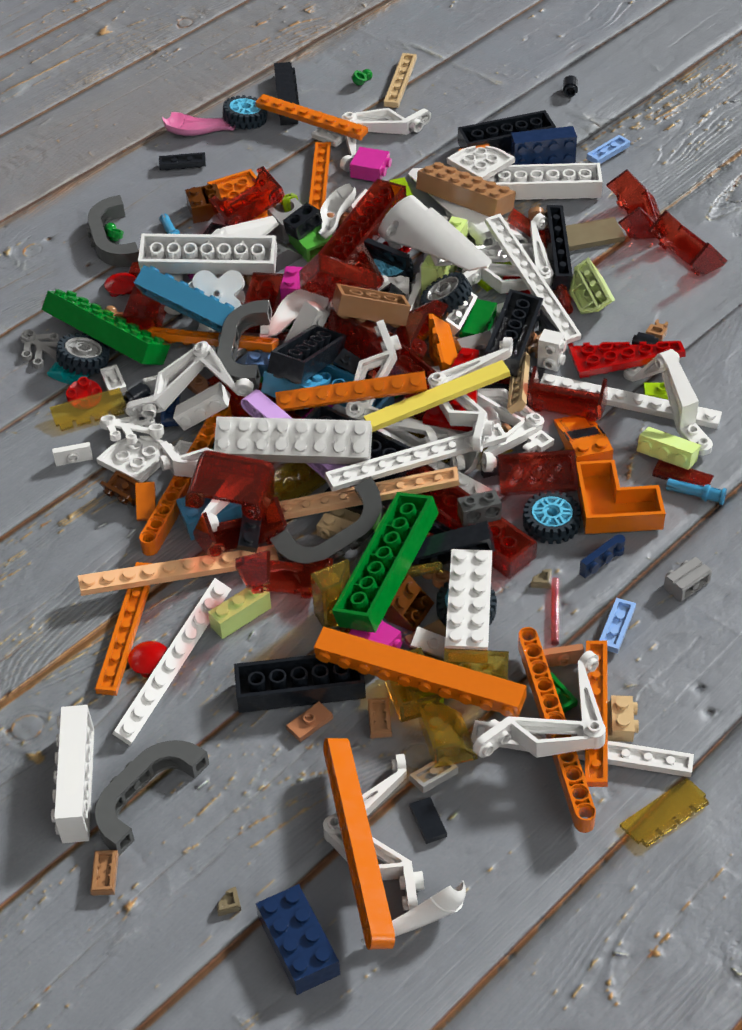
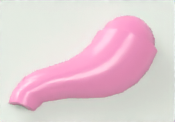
(193, 126)

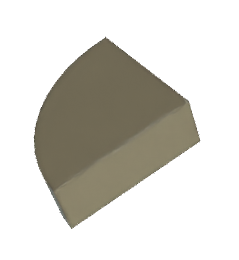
(542, 580)
(229, 903)

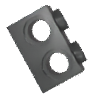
(479, 508)

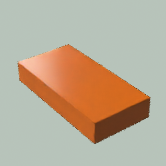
(145, 500)

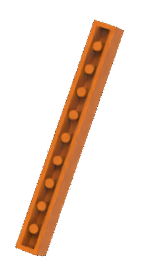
(420, 672)

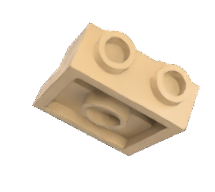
(335, 521)
(621, 718)

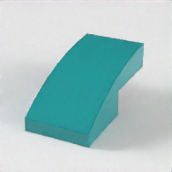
(62, 375)

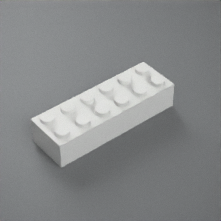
(469, 599)
(73, 774)

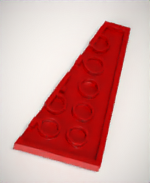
(616, 356)
(435, 415)

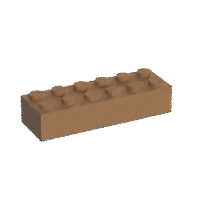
(465, 189)

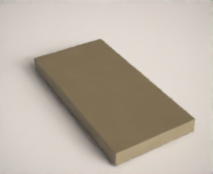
(594, 233)

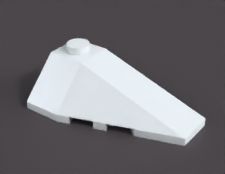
(254, 227)

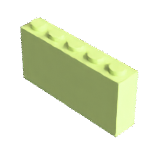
(429, 271)

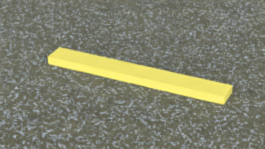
(437, 395)

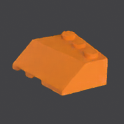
(441, 343)

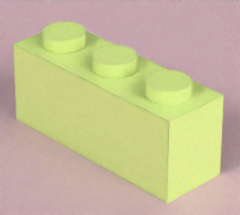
(668, 448)
(238, 611)

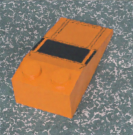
(585, 438)

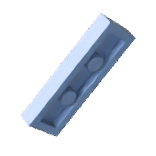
(608, 149)
(617, 624)

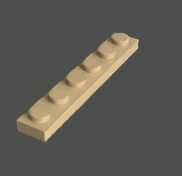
(400, 80)
(518, 387)

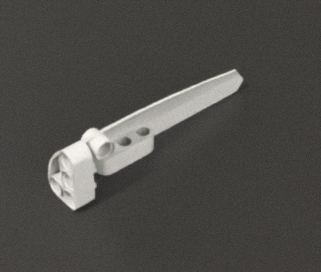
(476, 221)
(425, 230)

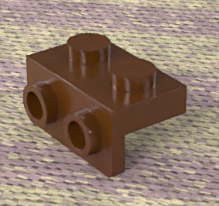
(121, 487)

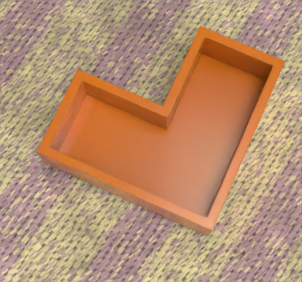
(616, 508)

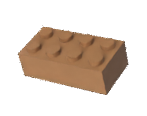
(370, 305)

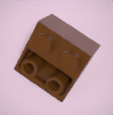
(199, 203)
(409, 605)

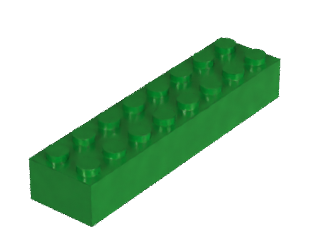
(105, 327)
(385, 562)

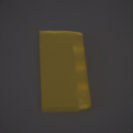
(84, 408)
(664, 812)

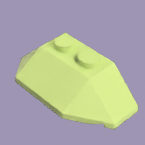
(589, 288)

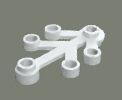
(110, 423)

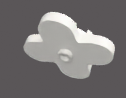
(226, 286)

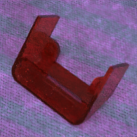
(638, 203)
(686, 245)
(566, 400)
(227, 532)
(268, 575)

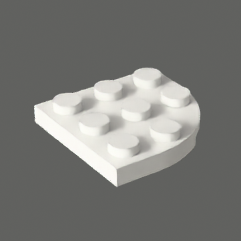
(481, 161)
(133, 460)

